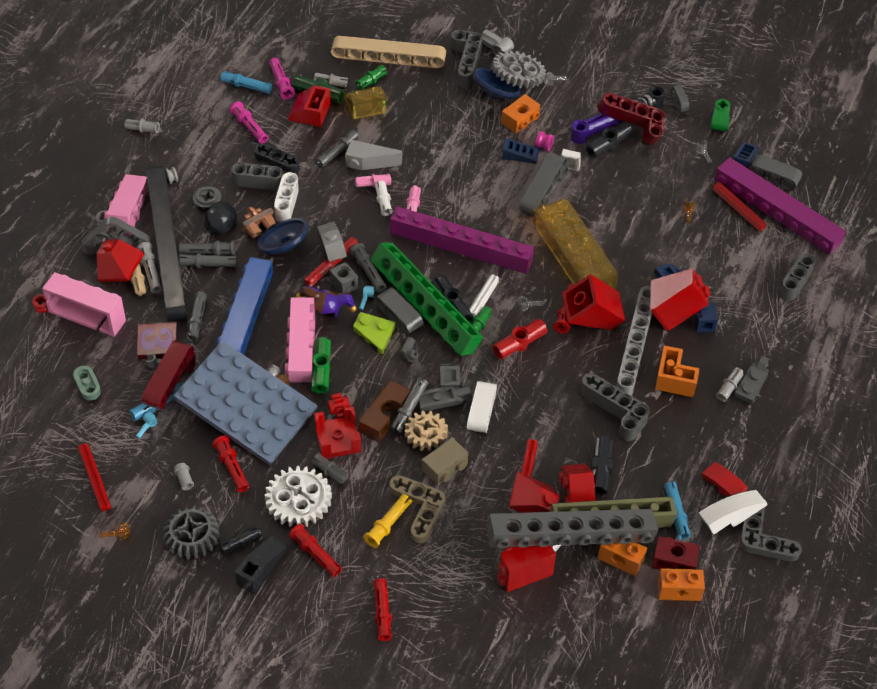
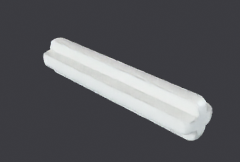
(484, 294)

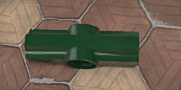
(302, 83)

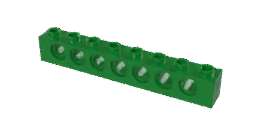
(426, 299)

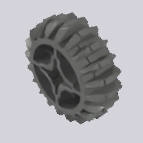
(178, 536)

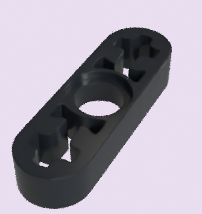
(287, 162)

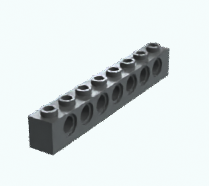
(571, 528)

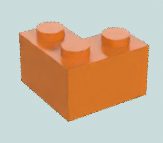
(674, 376)

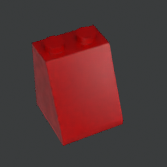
(678, 297)
(593, 304)
(525, 566)

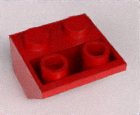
(311, 106)

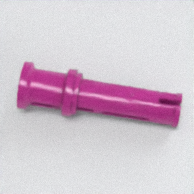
(283, 83)
(240, 113)

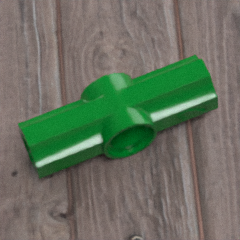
(321, 365)

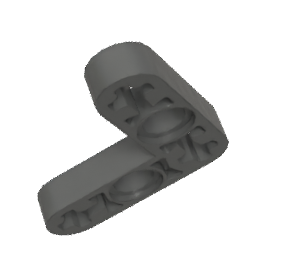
(116, 230)
(759, 540)

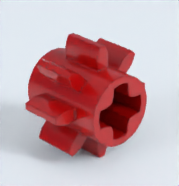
(337, 404)

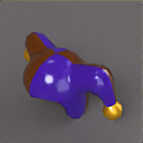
(327, 301)

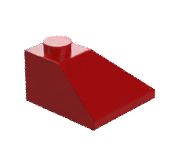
(117, 261)
(532, 495)

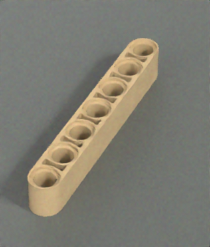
(388, 51)

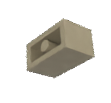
(445, 461)

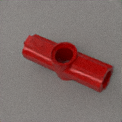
(519, 339)

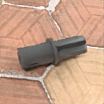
(329, 468)

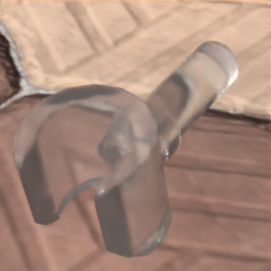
(550, 78)
(702, 149)
(524, 303)

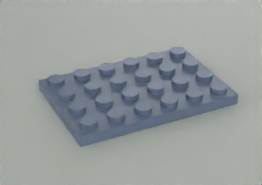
(245, 402)

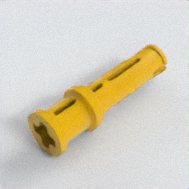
(382, 527)

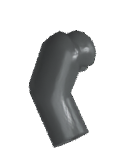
(407, 350)

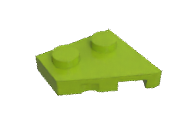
(374, 330)

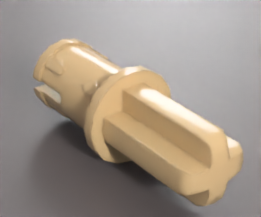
(137, 280)

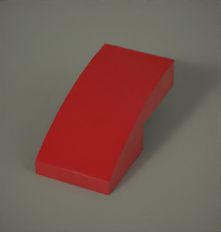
(725, 480)

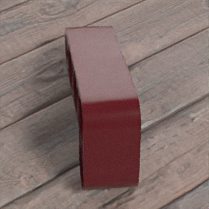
(636, 113)
(177, 359)

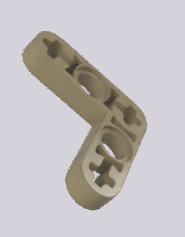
(427, 505)

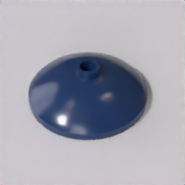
(494, 86)
(283, 236)

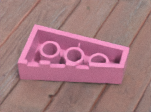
(128, 200)
(300, 340)

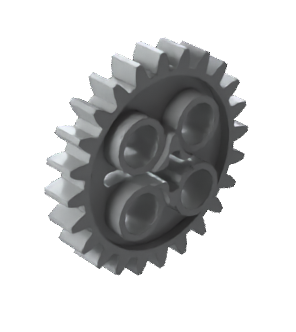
(518, 69)

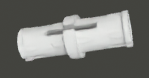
(383, 198)

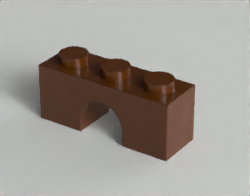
(374, 422)

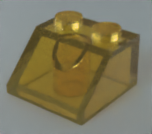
(366, 102)

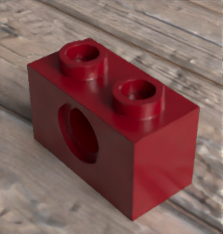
(667, 547)

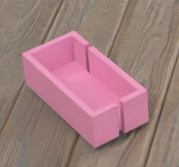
(84, 304)

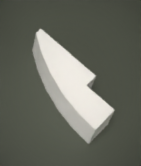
(732, 510)

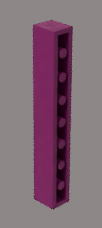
(780, 206)
(461, 240)

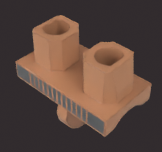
(256, 218)

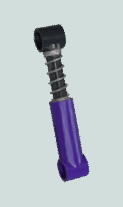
(585, 128)

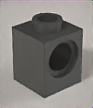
(343, 278)
(449, 374)

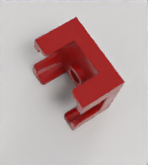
(338, 435)

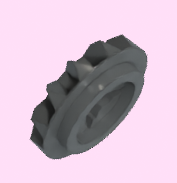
(202, 193)

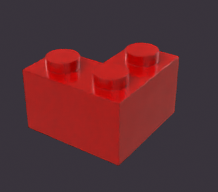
(578, 482)

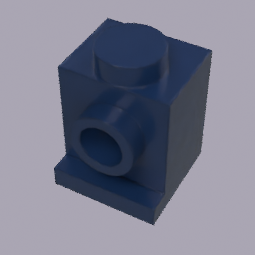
(706, 318)

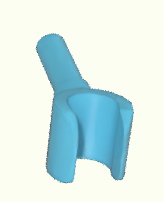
(368, 291)
(150, 421)

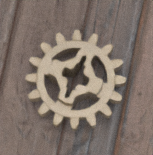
(426, 430)

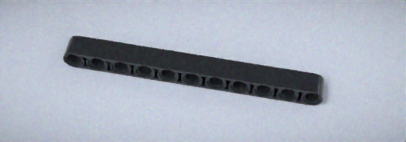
(166, 244)

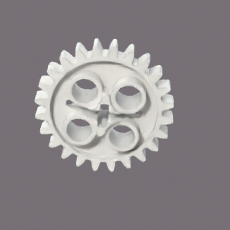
(298, 496)

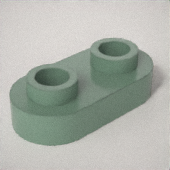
(87, 384)

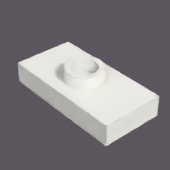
(573, 159)

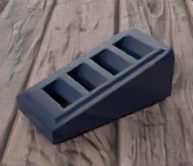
(511, 149)
(743, 157)

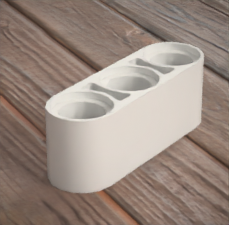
(286, 197)
(481, 407)

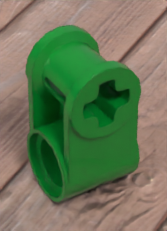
(720, 116)

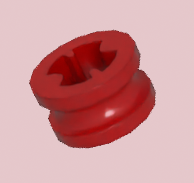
(37, 300)

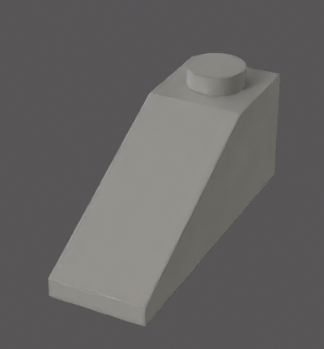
(370, 156)
(332, 241)

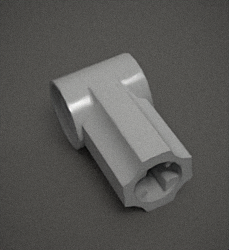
(496, 43)

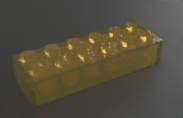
(573, 243)

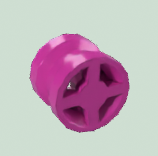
(544, 141)

